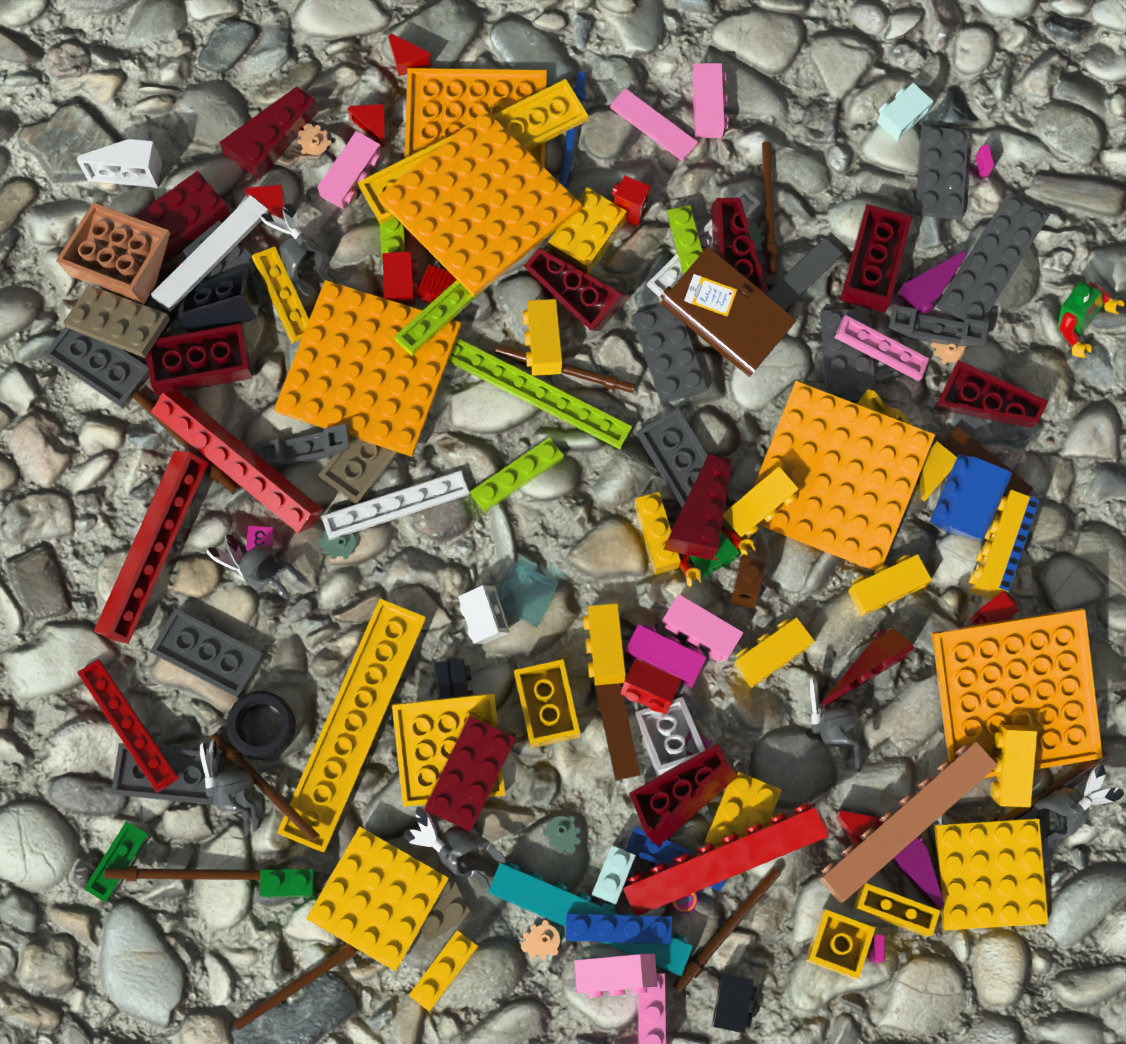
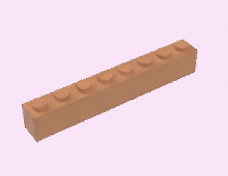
(907, 822)

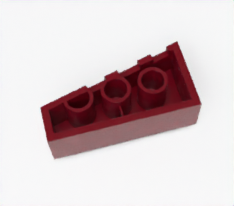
(270, 132)
(733, 240)
(580, 291)
(989, 398)
(701, 517)
(682, 792)

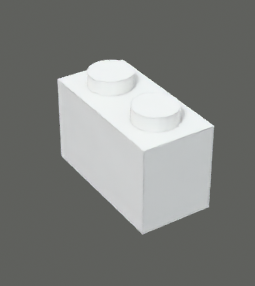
(483, 614)

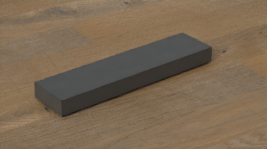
(804, 274)

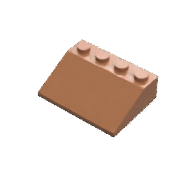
(115, 253)

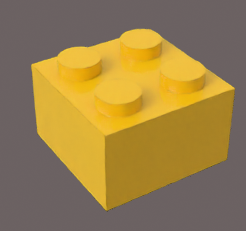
(840, 944)

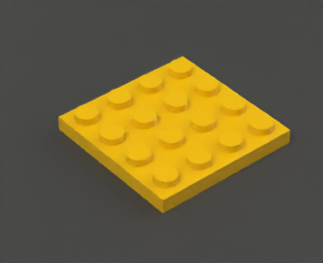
(426, 736)
(991, 874)
(377, 899)

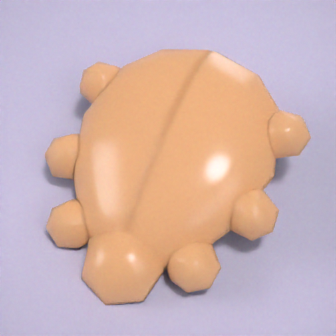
(313, 140)
(948, 352)
(541, 940)

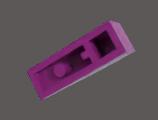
(927, 288)
(917, 868)

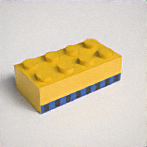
(1004, 545)

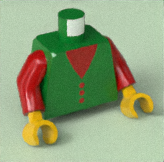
(1079, 312)
(727, 552)

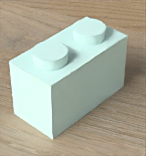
(904, 111)
(613, 875)

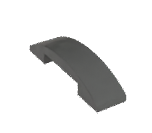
(938, 330)
(305, 448)

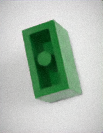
(288, 883)

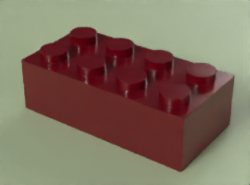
(186, 213)
(876, 258)
(199, 359)
(470, 771)

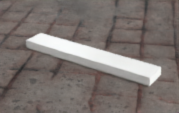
(209, 253)
(671, 272)
(395, 505)

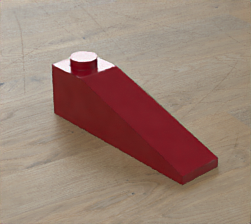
(881, 654)

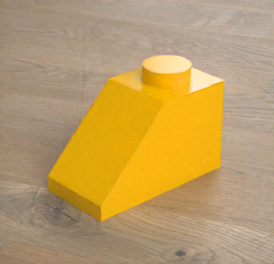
(935, 469)

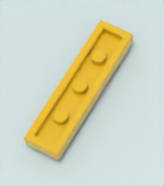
(282, 293)

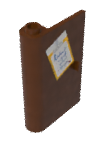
(730, 322)

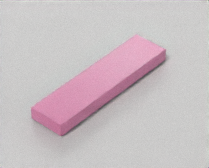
(654, 125)
(882, 347)

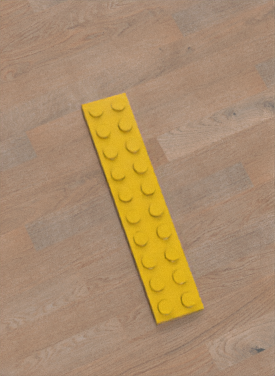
(527, 121)
(353, 722)

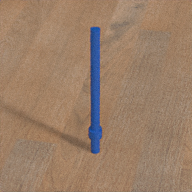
(580, 92)

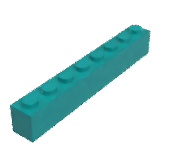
(555, 902)

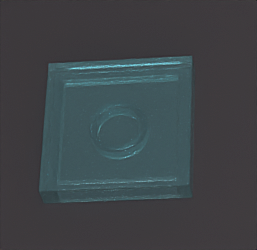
(526, 594)

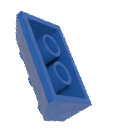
(970, 497)

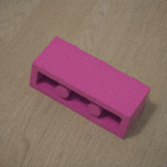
(665, 654)

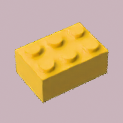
(589, 231)
(547, 703)
(741, 805)

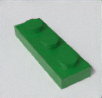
(119, 855)

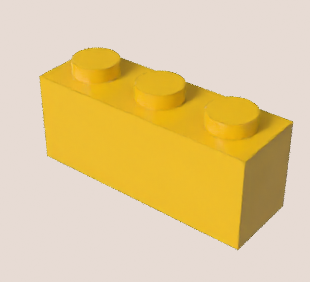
(542, 337)
(761, 503)
(656, 532)
(889, 584)
(604, 644)
(773, 651)
(1015, 765)
(896, 910)
(443, 971)

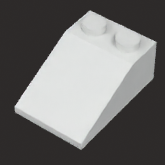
(124, 163)
(667, 734)

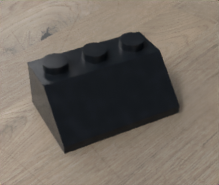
(220, 302)

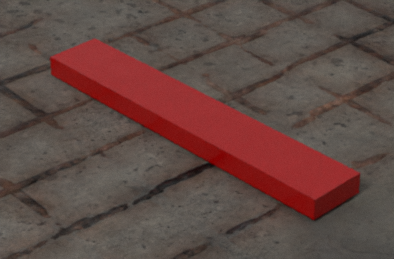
(128, 726)

